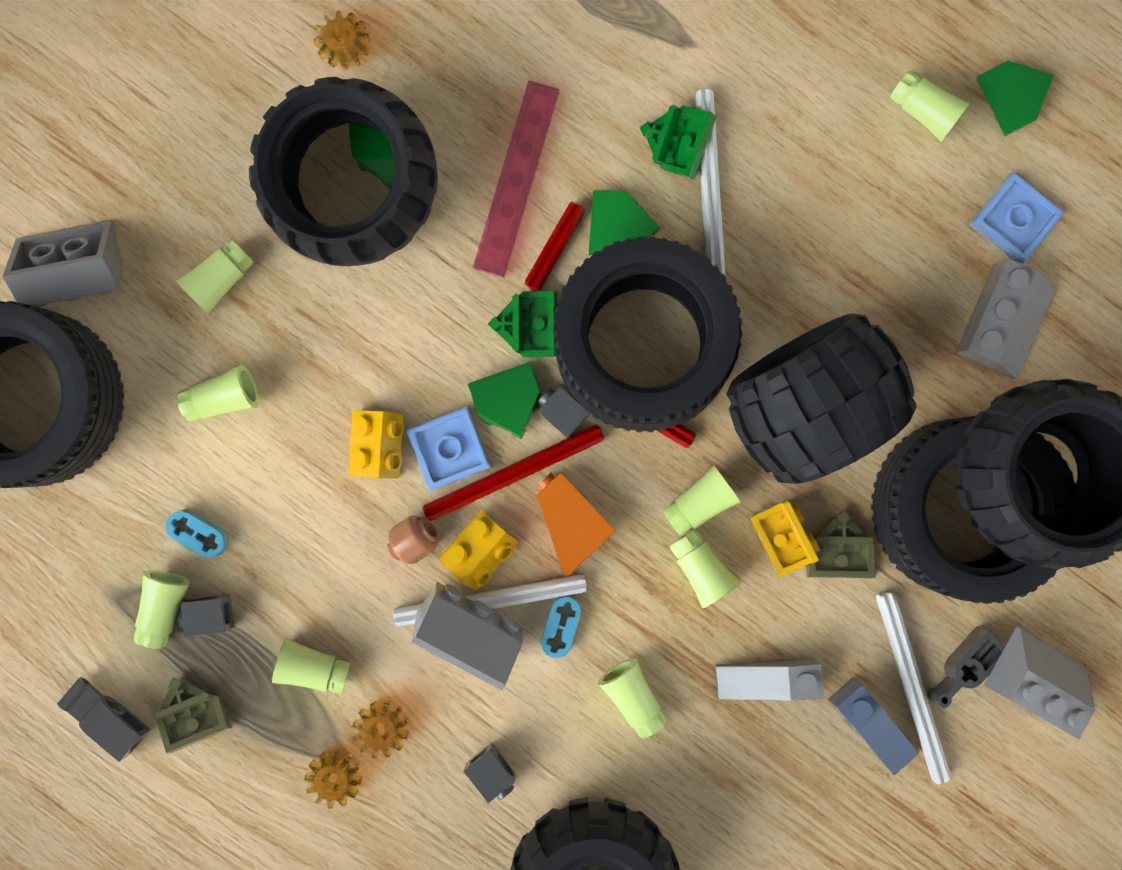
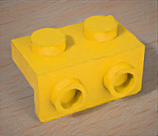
(376, 444)
(784, 538)
(478, 551)

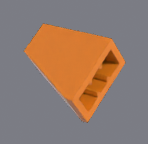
(571, 522)

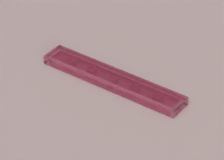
(516, 179)

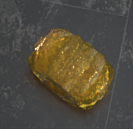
(331, 34)
(369, 732)
(321, 773)

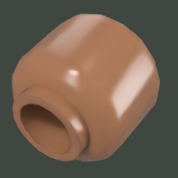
(412, 539)

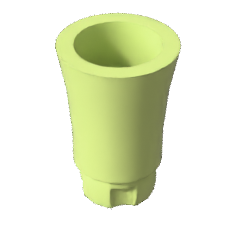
(929, 104)
(215, 275)
(219, 395)
(701, 502)
(703, 568)
(159, 607)
(310, 668)
(633, 697)

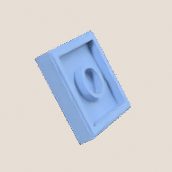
(1017, 218)
(448, 448)

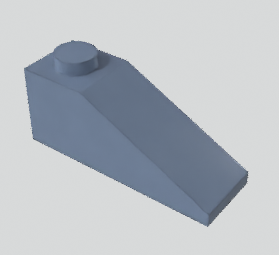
(873, 725)

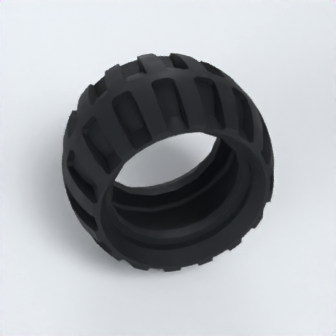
(285, 141)

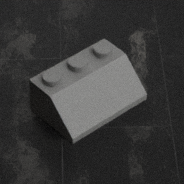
(64, 264)
(1006, 318)
(468, 634)
(1043, 683)

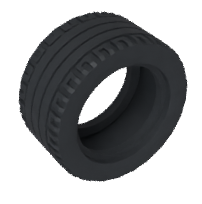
(657, 267)
(89, 397)
(902, 523)

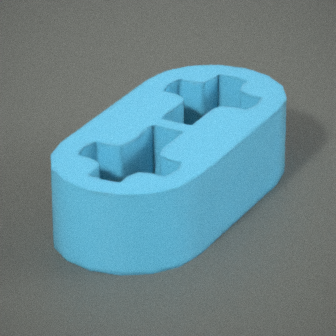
(193, 540)
(568, 629)

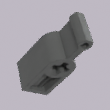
(978, 654)
(103, 719)

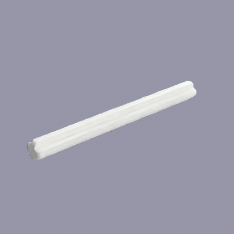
(711, 188)
(508, 596)
(913, 687)

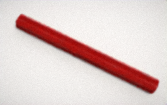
(513, 473)

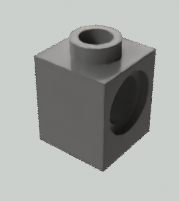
(562, 410)
(206, 615)
(490, 774)

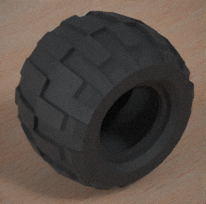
(822, 400)
(1090, 425)
(597, 836)

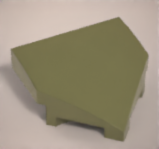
(843, 551)
(190, 715)

